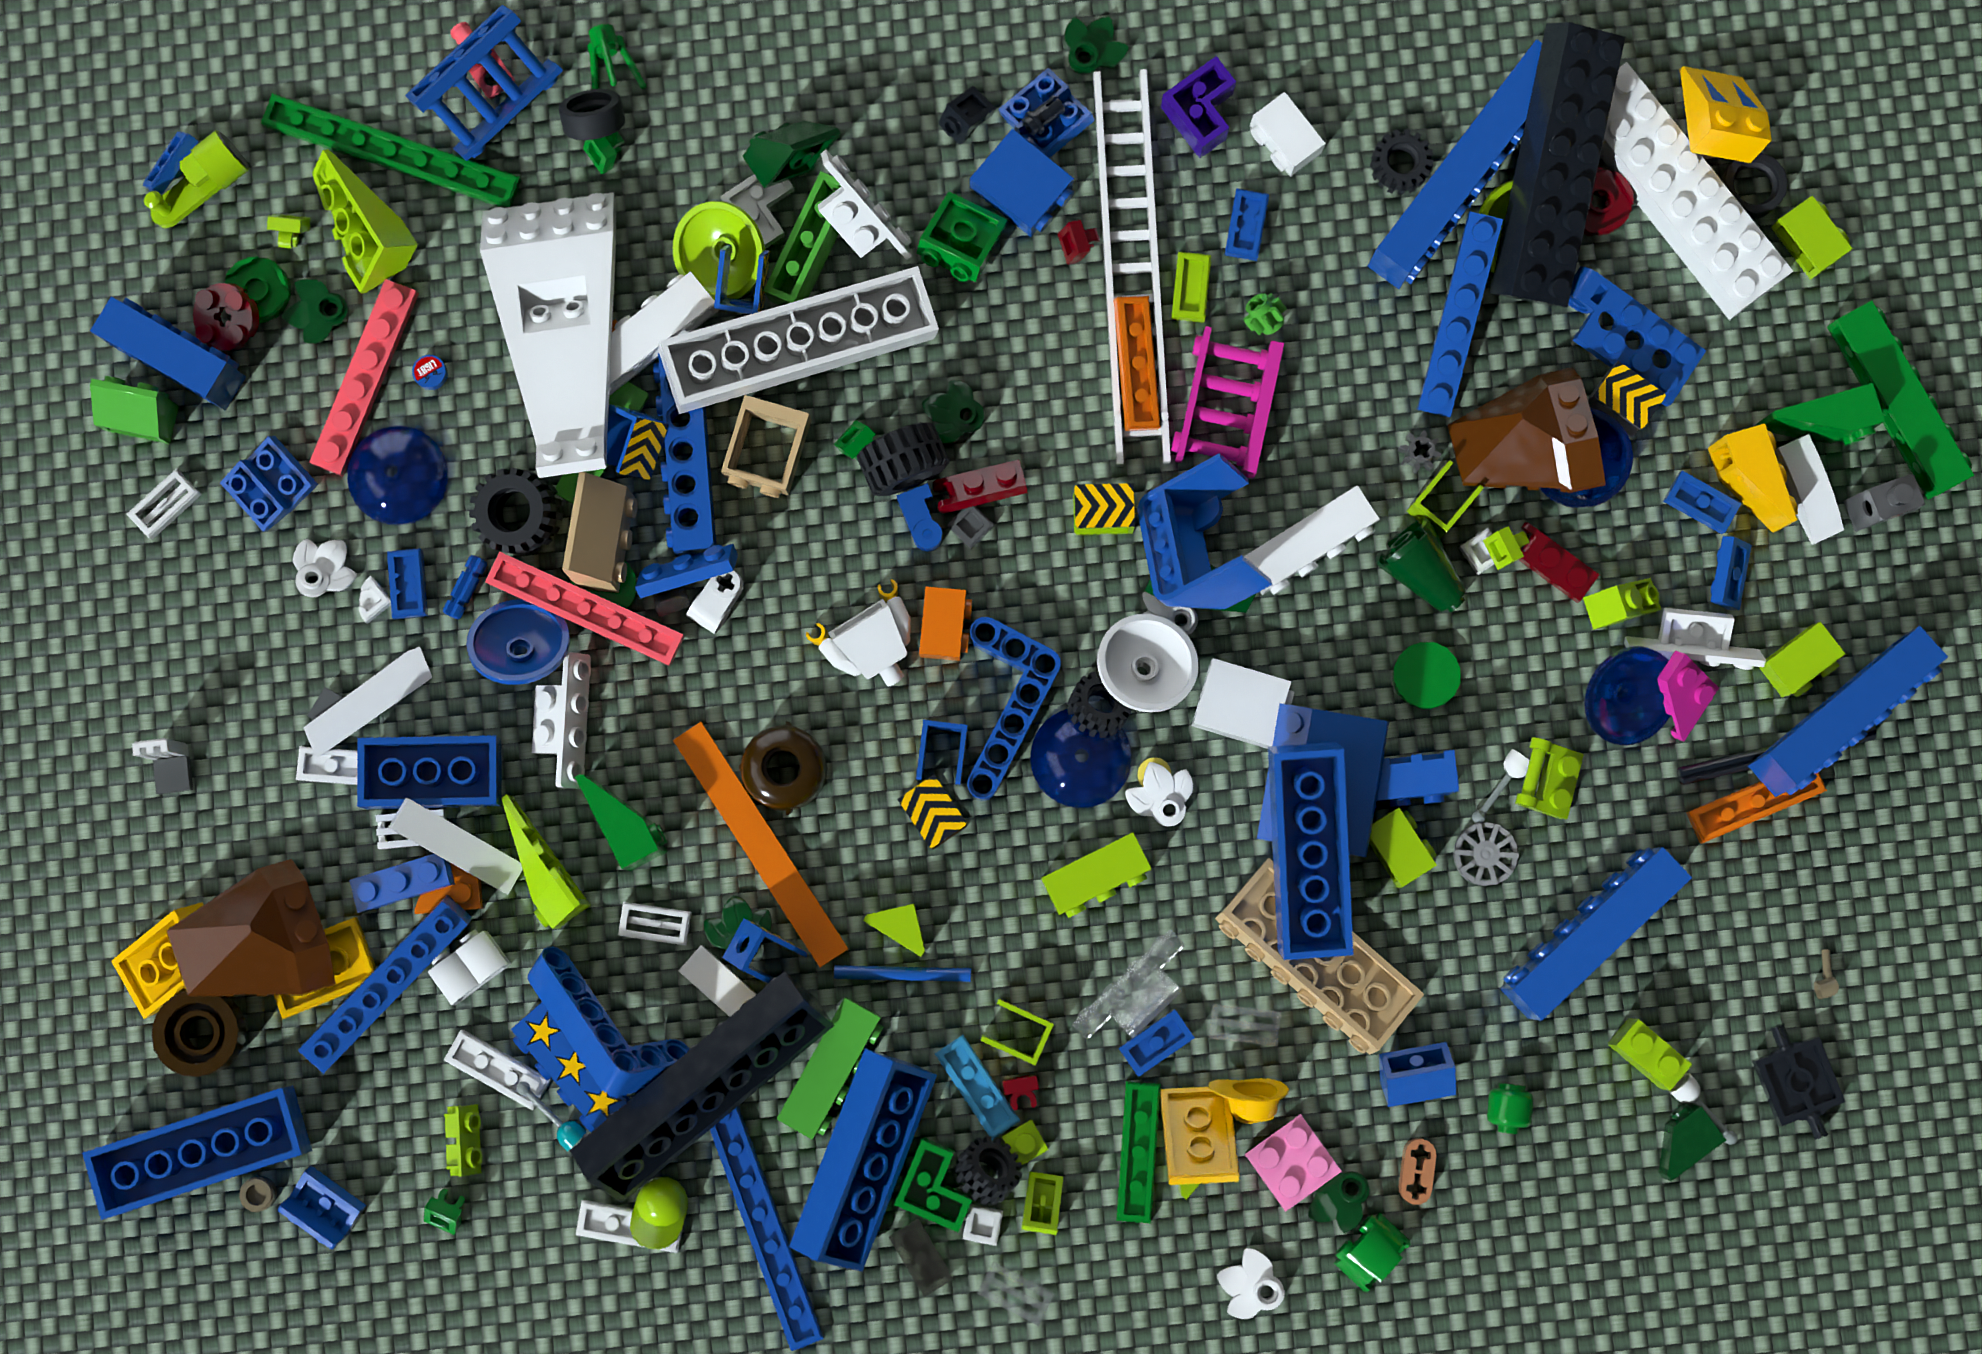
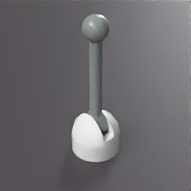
(1515, 767)
(1688, 1091)

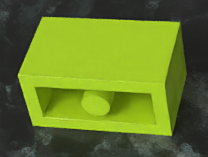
(1812, 237)
(1802, 660)
(1400, 847)
(1649, 1054)

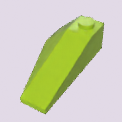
(370, 231)
(547, 879)

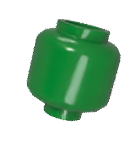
(1510, 1107)

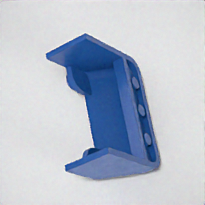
(1174, 541)

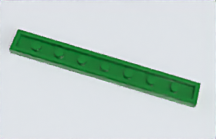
(390, 151)

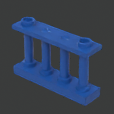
(453, 72)

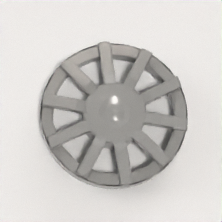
(1485, 854)

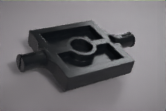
(1798, 1081)

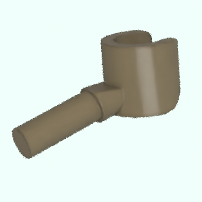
(1828, 986)

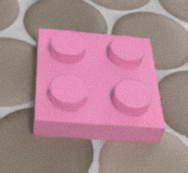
(1293, 1163)

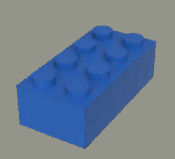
(169, 351)
(429, 771)

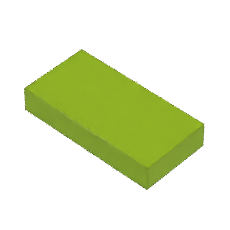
(1191, 287)

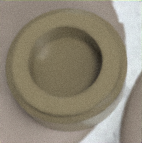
(258, 1194)

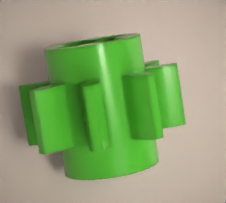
(1265, 314)

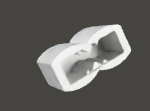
(468, 967)

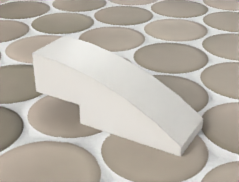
(1810, 488)

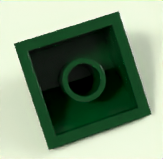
(788, 151)

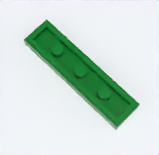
(1138, 1152)

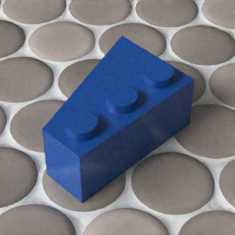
(1418, 777)

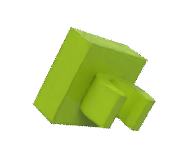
(288, 228)
(1505, 547)

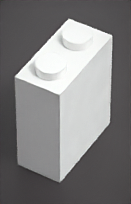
(1241, 703)

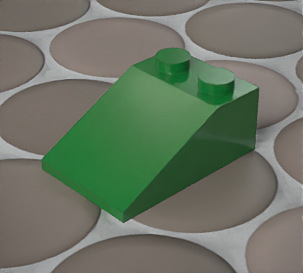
(1832, 418)
(628, 832)

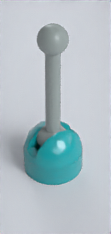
(568, 1132)

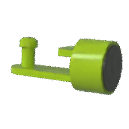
(207, 169)

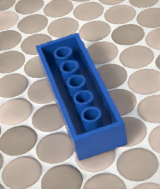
(1849, 713)
(1310, 850)
(1595, 932)
(197, 1152)
(863, 1161)

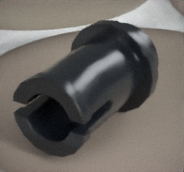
(1043, 115)

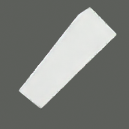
(368, 701)

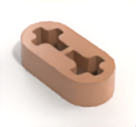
(1408, 1171)

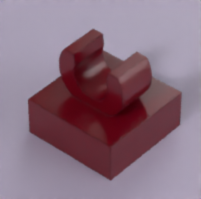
(1076, 241)
(1021, 1086)

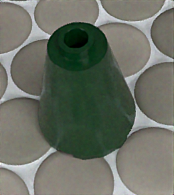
(1423, 566)

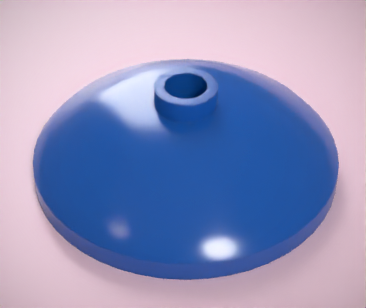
(513, 630)

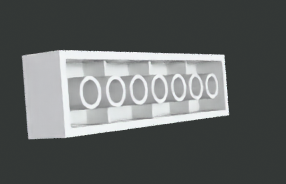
(1688, 199)
(798, 339)

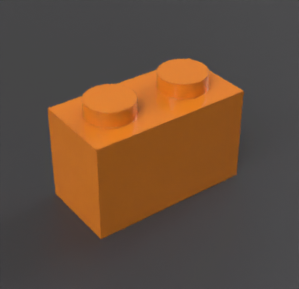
(944, 623)

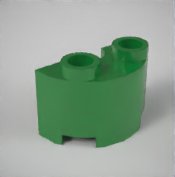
(1372, 1253)

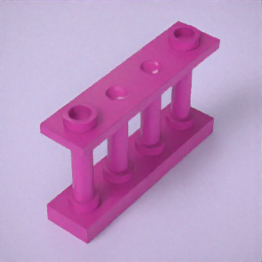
(1252, 424)

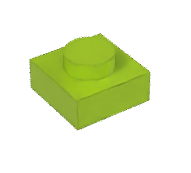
(1025, 1141)

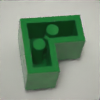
(926, 1194)

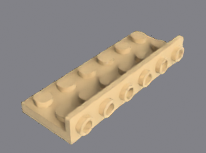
(1353, 992)

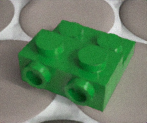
(960, 237)

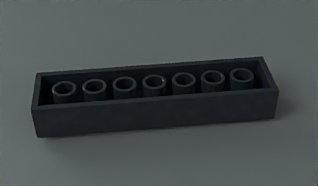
(1557, 163)
(701, 1088)

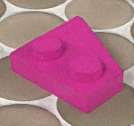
(1685, 693)

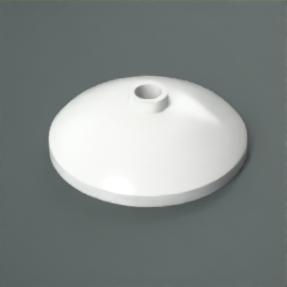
(1157, 647)

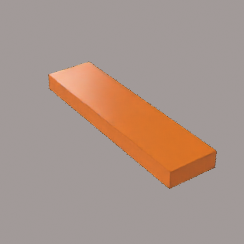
(1136, 363)
(1744, 808)

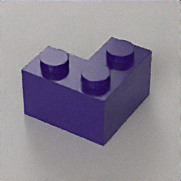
(1193, 104)

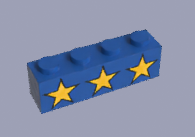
(558, 1060)

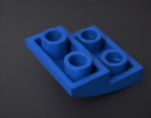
(1062, 128)
(269, 483)

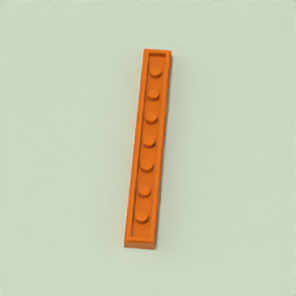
(760, 844)

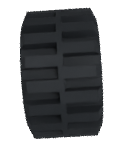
(903, 459)
(490, 505)

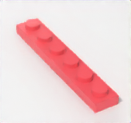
(364, 377)
(584, 609)

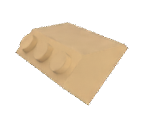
(599, 534)

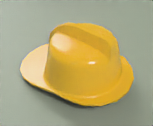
(1251, 1099)

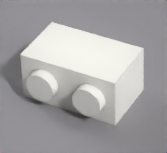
(1286, 134)

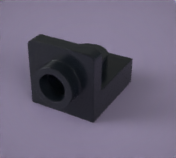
(965, 114)

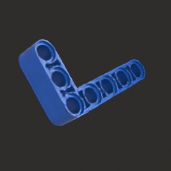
(1015, 705)
(591, 1031)

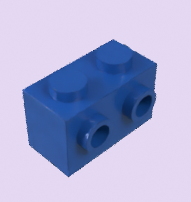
(1417, 1074)

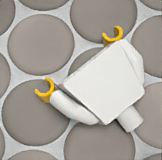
(870, 640)

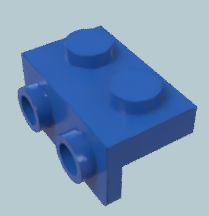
(322, 1208)

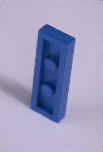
(686, 570)
(401, 882)

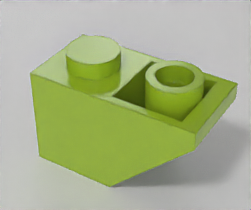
(1622, 603)

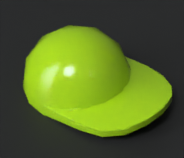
(659, 1213)

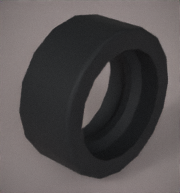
(592, 114)
(1774, 173)

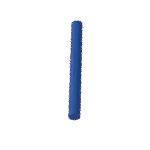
(902, 973)

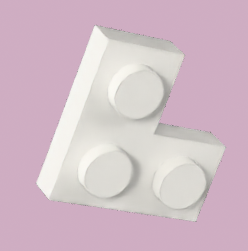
(756, 200)

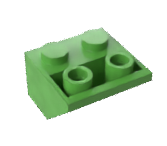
(133, 410)

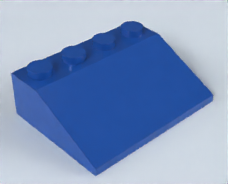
(1363, 754)

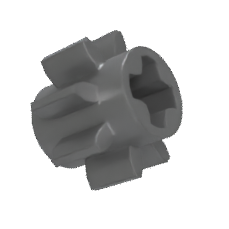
(1419, 461)

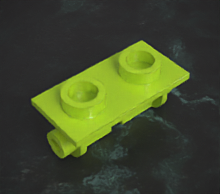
(466, 1155)

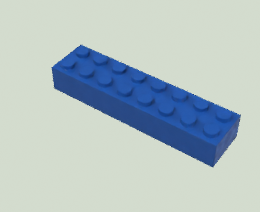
(1458, 178)

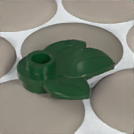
(1095, 42)
(312, 310)
(949, 409)
(722, 930)
(1335, 1204)

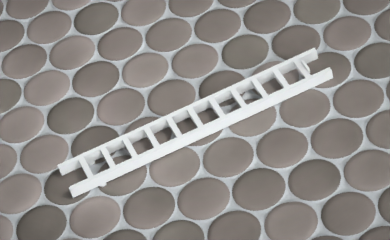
(1148, 202)

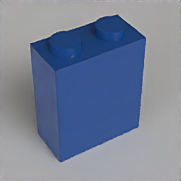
(1022, 183)

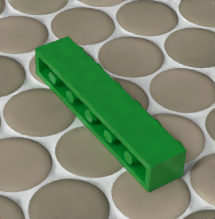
(1908, 410)

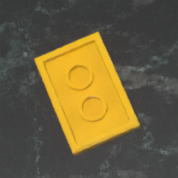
(350, 963)
(1198, 1136)

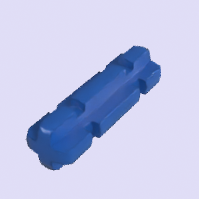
(465, 587)

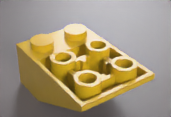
(1751, 471)

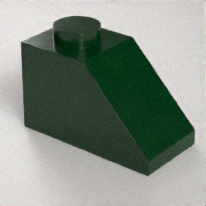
(1687, 1140)

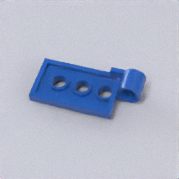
(1597, 295)

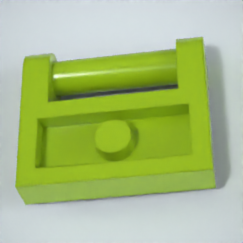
(1556, 781)

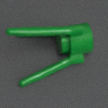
(605, 45)

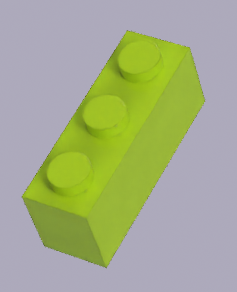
(1096, 875)

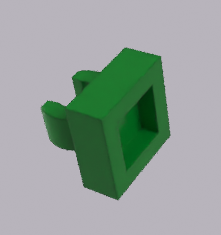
(604, 151)
(854, 439)
(442, 1214)

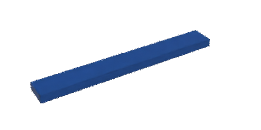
(766, 1231)

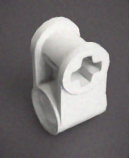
(713, 606)

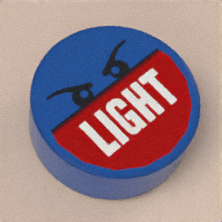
(430, 372)

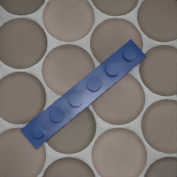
(1459, 314)

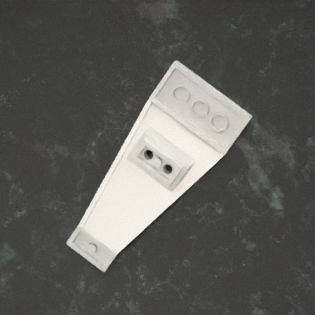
(555, 305)

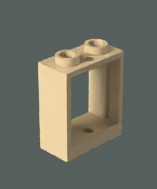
(776, 414)

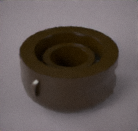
(761, 751)
(172, 1038)

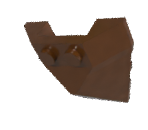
(1531, 438)
(255, 939)

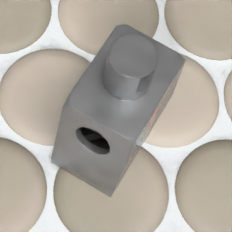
(1887, 502)

